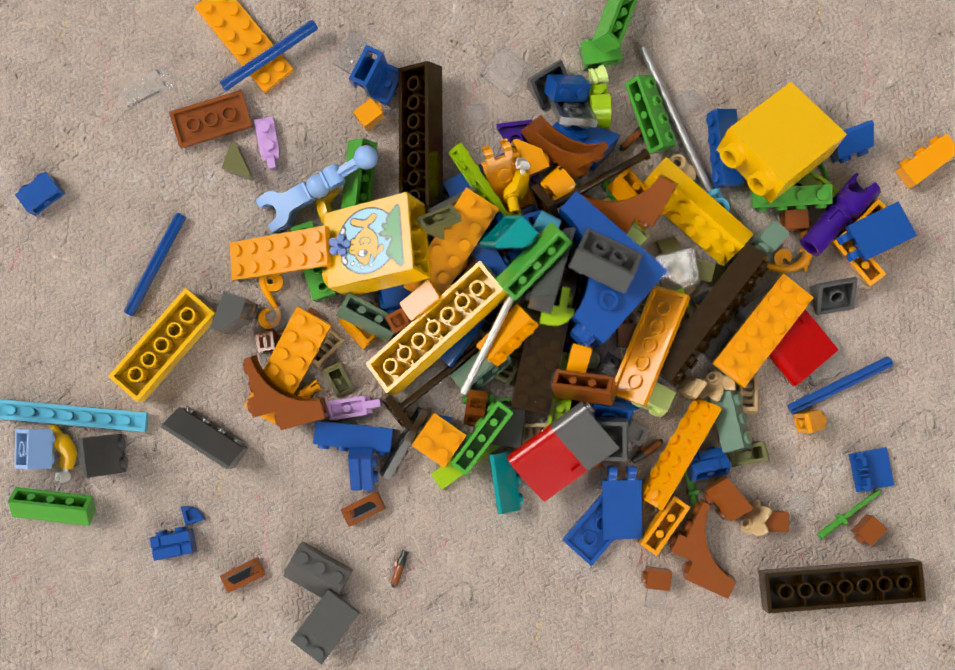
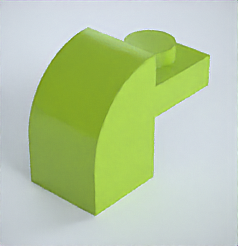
(601, 104)
(560, 313)

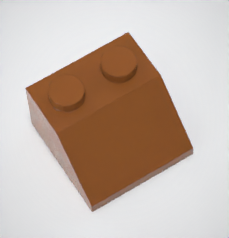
(726, 498)

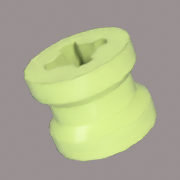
(598, 75)

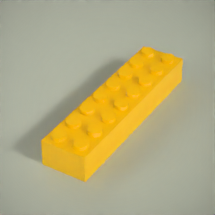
(437, 329)

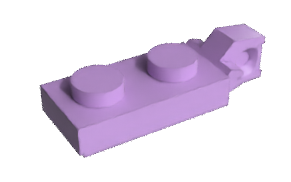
(268, 141)
(351, 407)

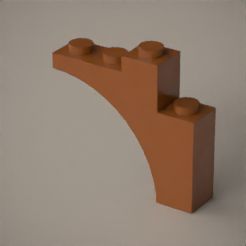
(561, 150)
(645, 206)
(269, 398)
(692, 545)

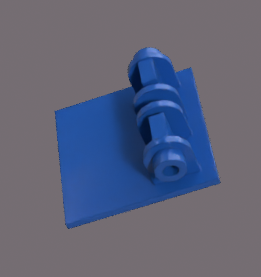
(871, 469)

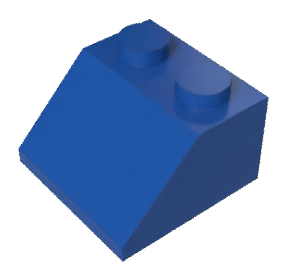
(857, 141)

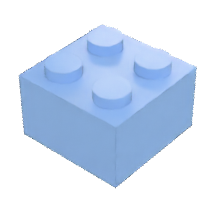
(34, 448)

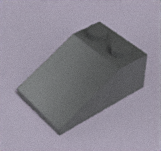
(102, 455)
(325, 626)

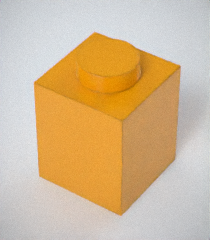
(369, 114)

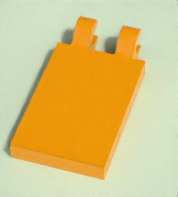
(501, 171)

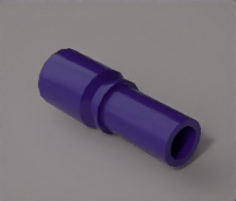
(846, 206)

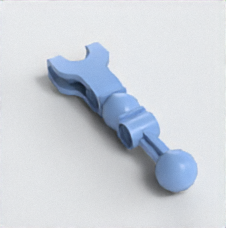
(317, 186)

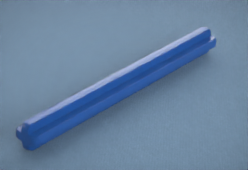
(268, 55)
(154, 264)
(840, 385)

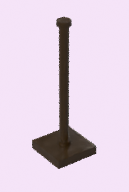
(546, 204)
(398, 409)

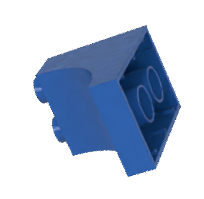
(590, 322)

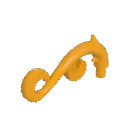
(802, 262)
(266, 289)

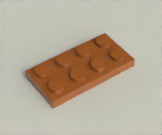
(211, 119)

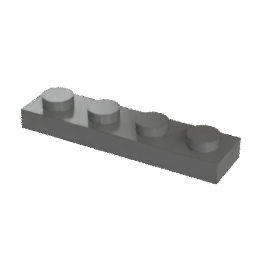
(400, 449)

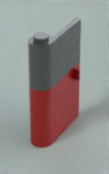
(802, 347)
(562, 451)

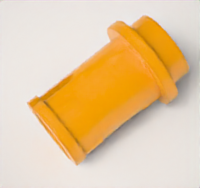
(310, 389)

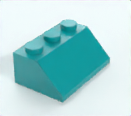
(510, 233)
(505, 484)

